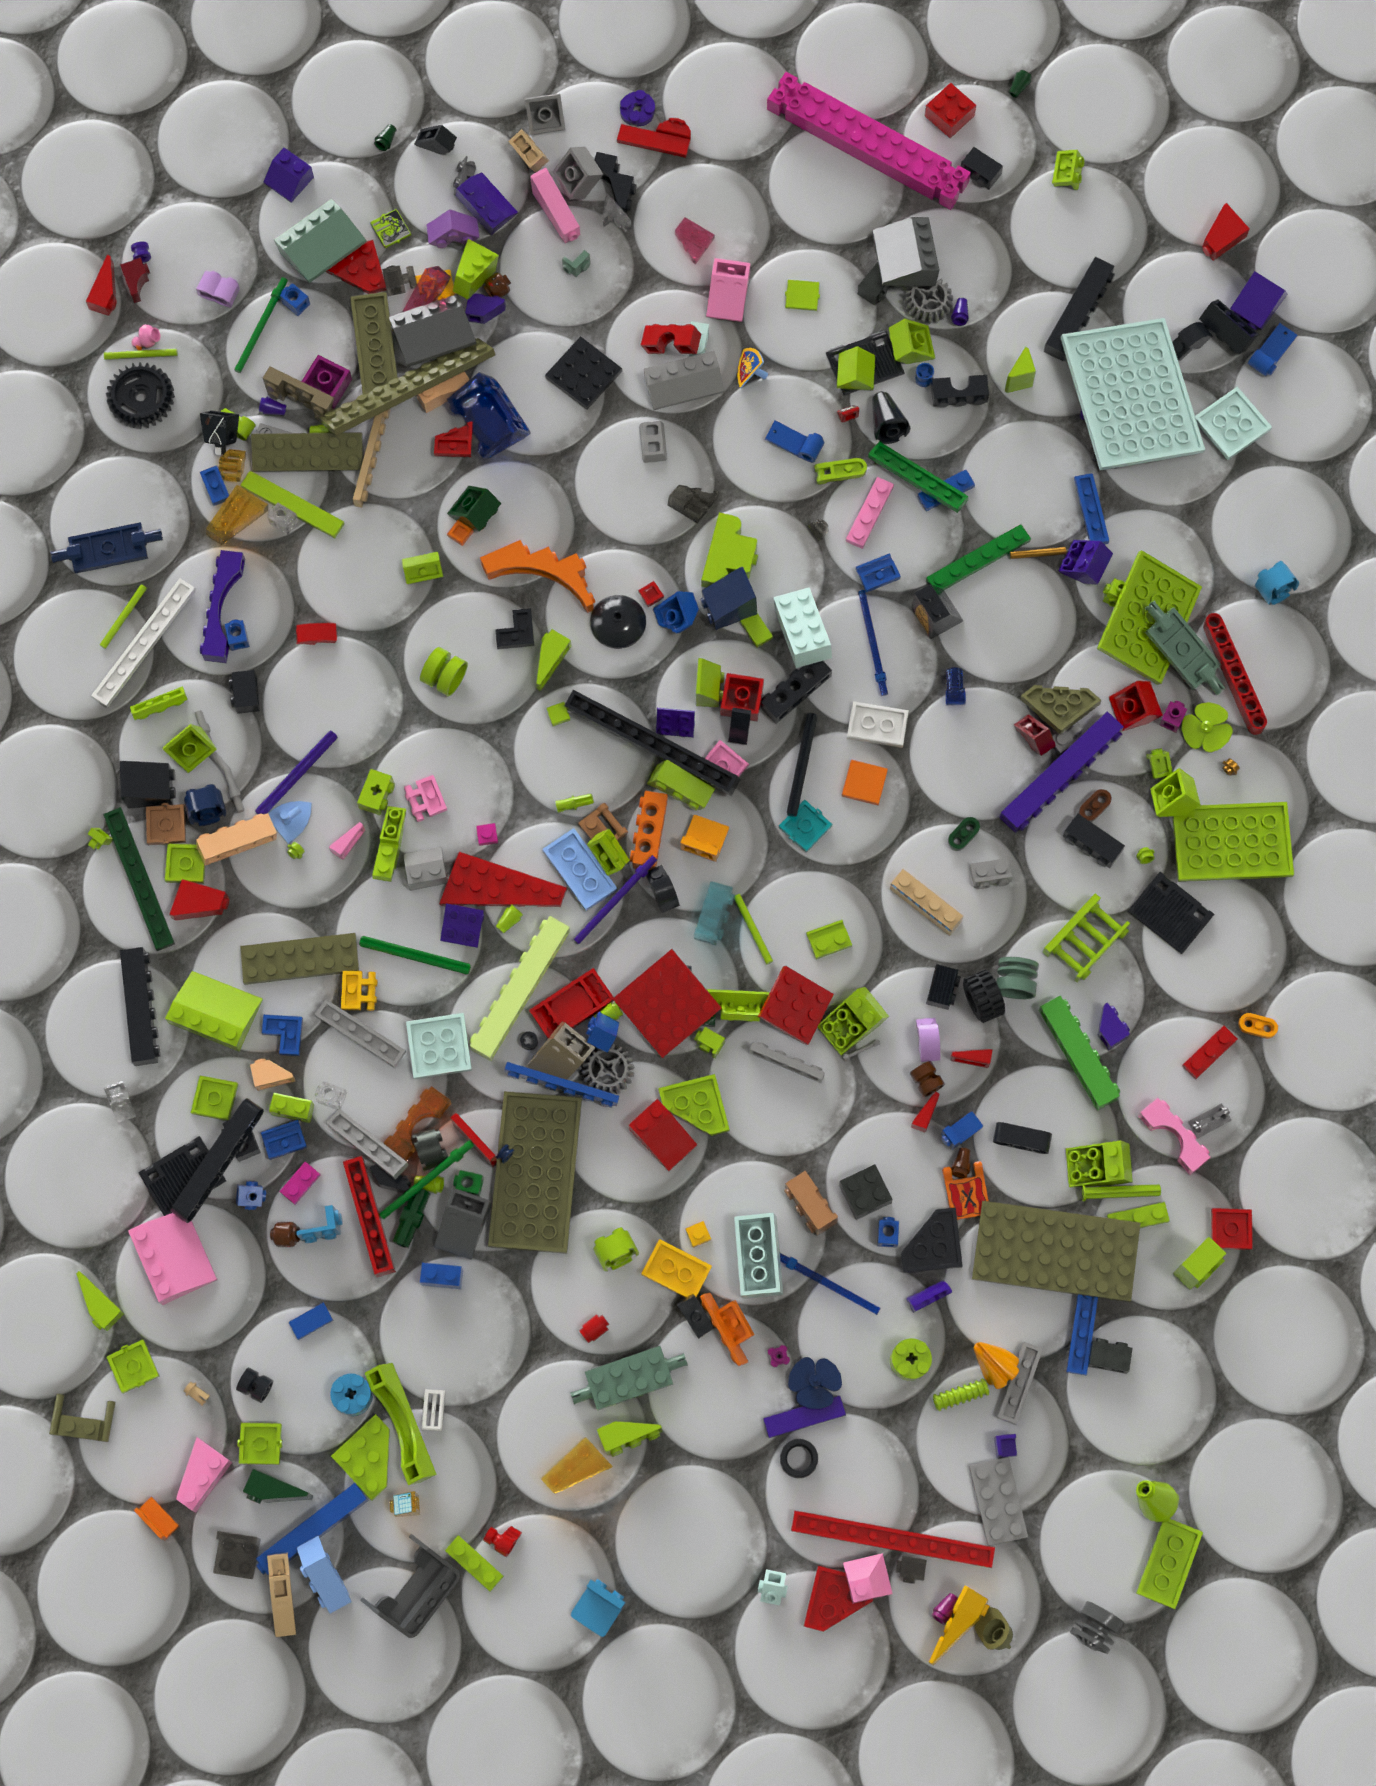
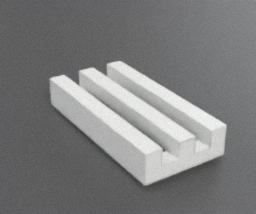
(432, 1427)

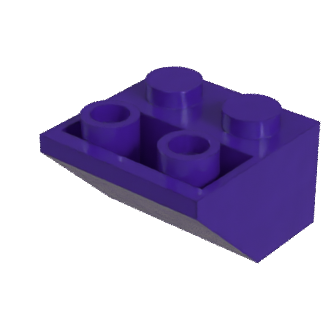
(1086, 561)

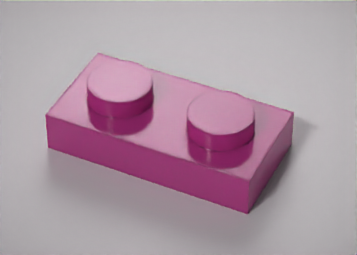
(300, 1183)

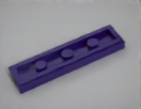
(802, 1418)

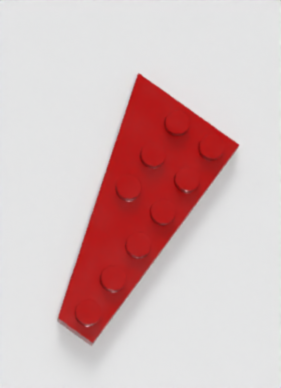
(490, 884)

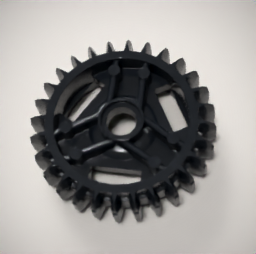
(148, 409)

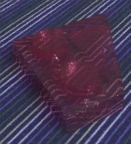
(694, 238)

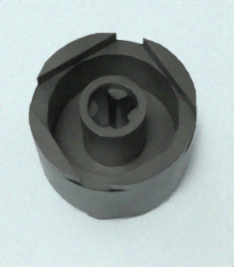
(429, 1148)

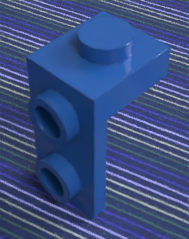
(961, 1130)

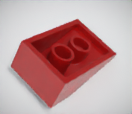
(662, 1135)

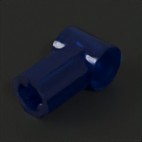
(955, 693)

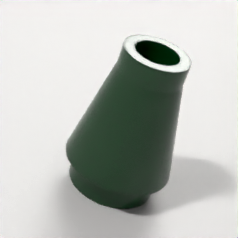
(1020, 82)
(385, 137)

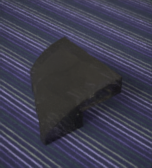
(691, 501)

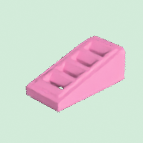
(346, 842)

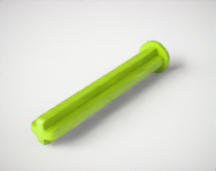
(1120, 1191)

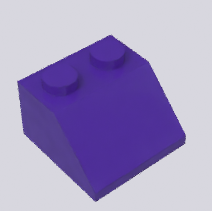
(288, 175)

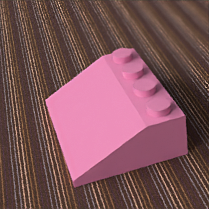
(172, 1257)

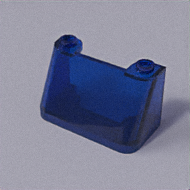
(492, 414)

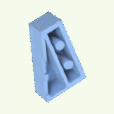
(323, 1575)

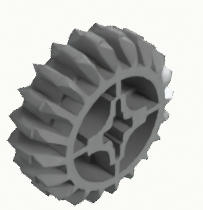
(927, 297)
(619, 1082)

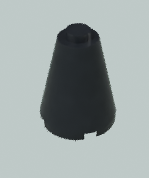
(888, 419)

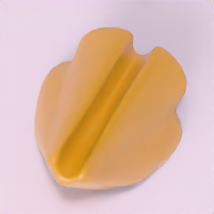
(996, 1364)

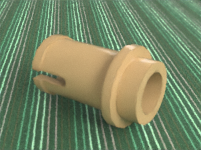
(195, 1392)

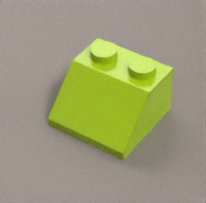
(911, 342)
(708, 683)
(1175, 795)

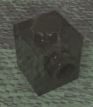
(911, 1569)

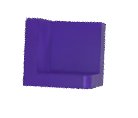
(1005, 1446)

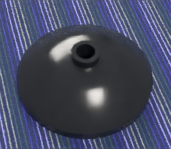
(618, 632)

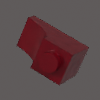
(135, 276)
(1035, 734)

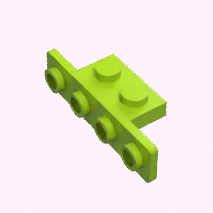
(739, 1004)

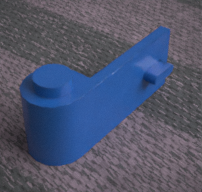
(1266, 358)
(794, 442)

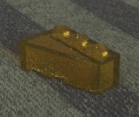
(235, 515)
(575, 1466)

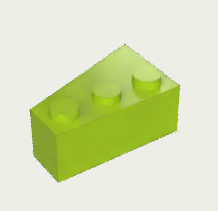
(474, 268)
(681, 785)

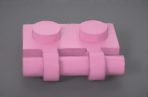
(431, 796)

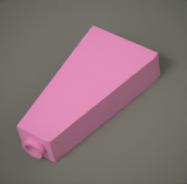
(554, 205)

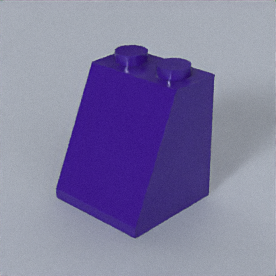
(1258, 301)

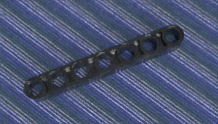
(217, 1160)

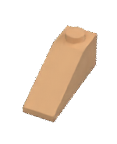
(440, 393)

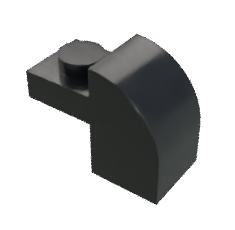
(1189, 338)
(662, 888)

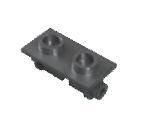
(464, 169)
(1210, 1120)

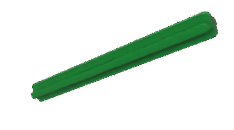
(415, 955)

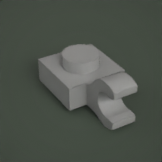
(1066, 739)

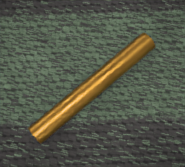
(1038, 553)

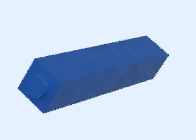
(316, 1525)

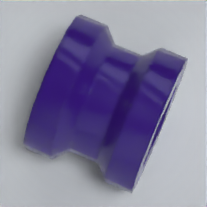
(141, 249)

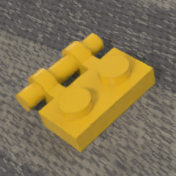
(352, 990)

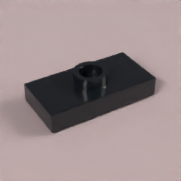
(695, 1316)

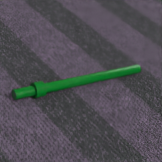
(275, 296)
(455, 1155)

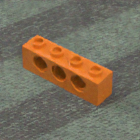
(650, 801)

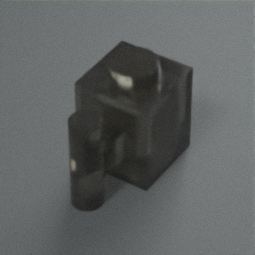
(395, 279)

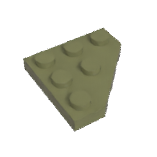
(1060, 705)

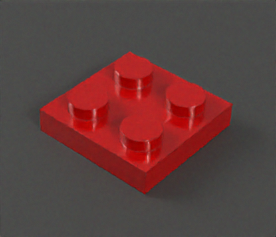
(1232, 1228)

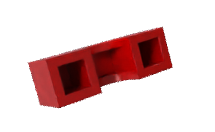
(657, 337)

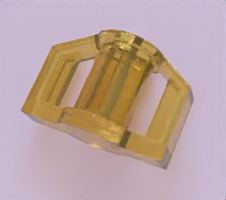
(232, 465)

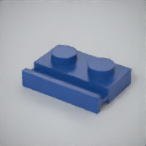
(878, 572)
(283, 1139)

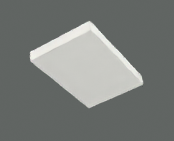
(877, 724)

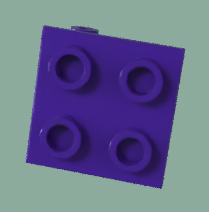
(675, 722)
(462, 925)

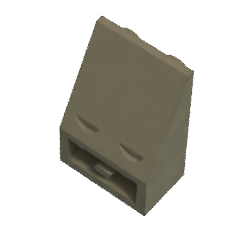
(561, 1053)

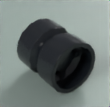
(248, 1382)

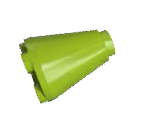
(1157, 1500)

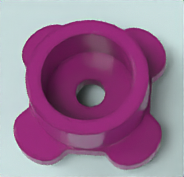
(775, 1361)

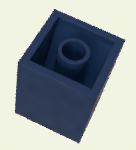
(729, 599)

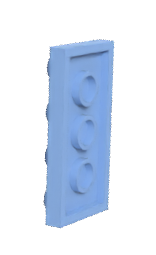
(579, 869)

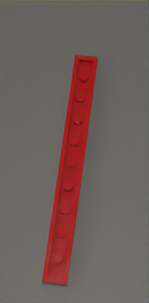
(893, 1539)

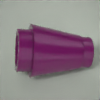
(944, 1609)

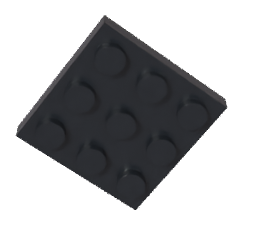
(583, 373)

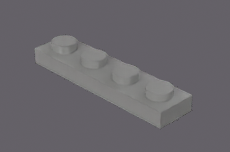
(779, 1058)
(1020, 1385)

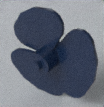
(810, 1382)

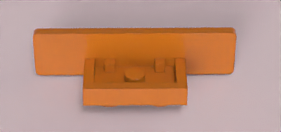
(730, 1324)

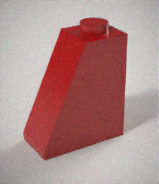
(1225, 233)
(198, 901)

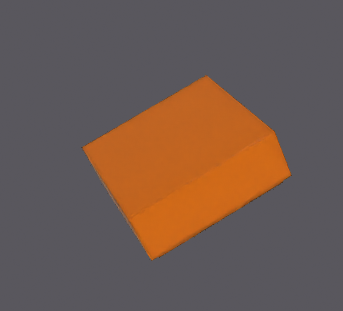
(460, 533)

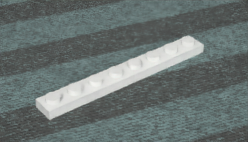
(143, 642)

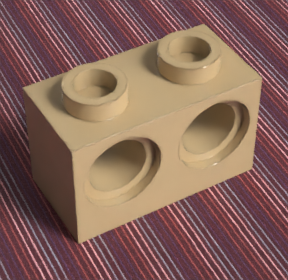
(528, 151)

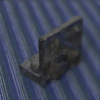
(236, 1555)

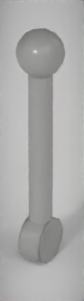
(846, 1056)

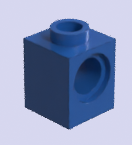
(296, 306)
(240, 641)
(888, 1241)

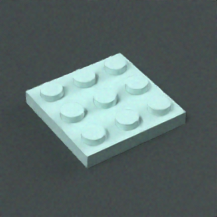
(1232, 423)
(438, 1046)

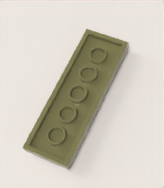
(373, 340)
(306, 451)
(299, 958)

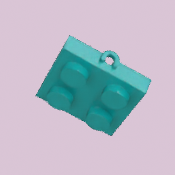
(806, 826)

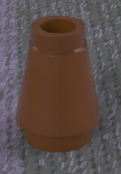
(961, 1164)

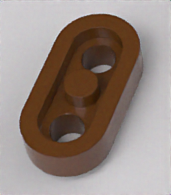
(1094, 806)

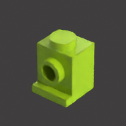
(709, 1041)

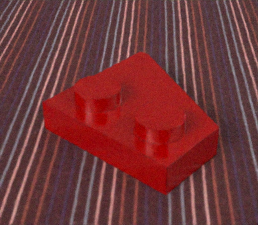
(455, 442)

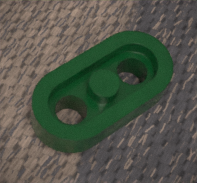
(962, 834)

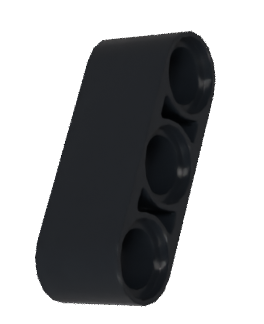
(1022, 1138)

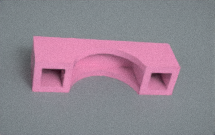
(1159, 1117)

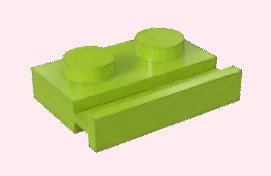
(829, 939)

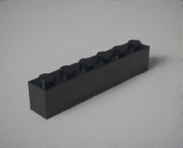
(1081, 305)
(139, 1006)

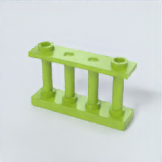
(1080, 920)

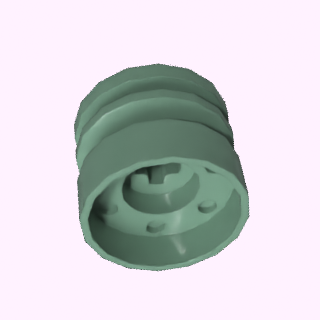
(1017, 977)

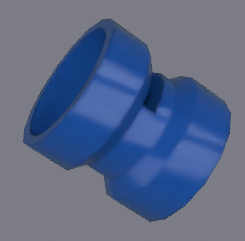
(924, 370)

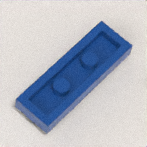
(960, 481)

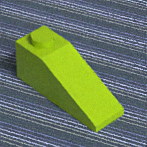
(553, 650)
(99, 1305)

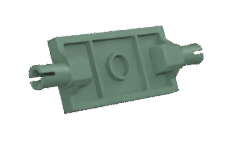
(1183, 648)
(629, 1378)

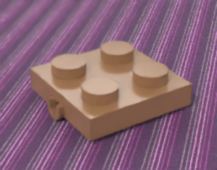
(165, 824)

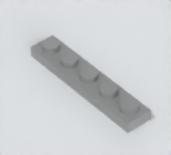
(360, 1033)
(367, 1144)

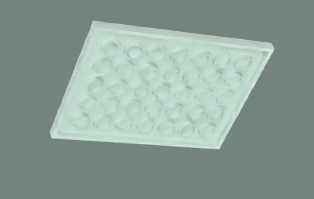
(1132, 394)

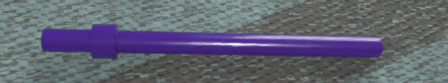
(641, 872)

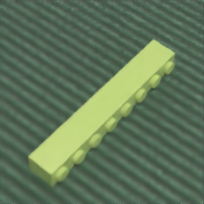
(520, 988)

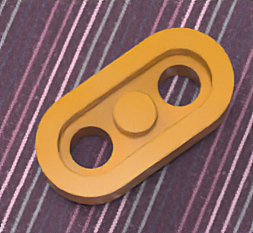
(1257, 1025)

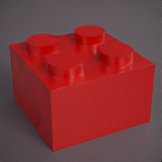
(950, 110)
(742, 693)

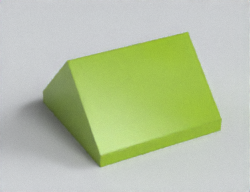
(856, 369)
(1022, 373)
(190, 747)

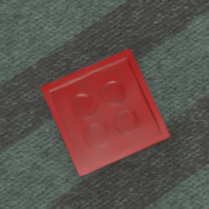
(795, 1005)

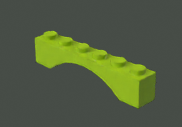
(414, 1454)

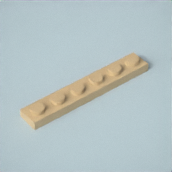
(370, 459)

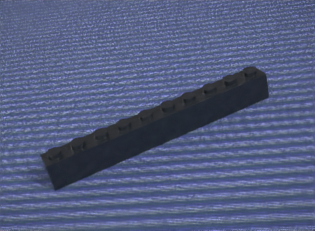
(651, 742)

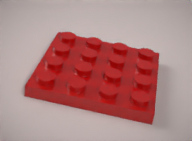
(667, 1003)

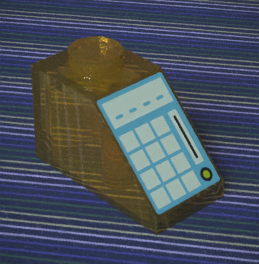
(405, 1504)

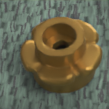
(1230, 767)

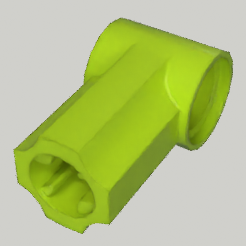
(245, 426)

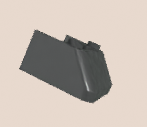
(420, 1595)

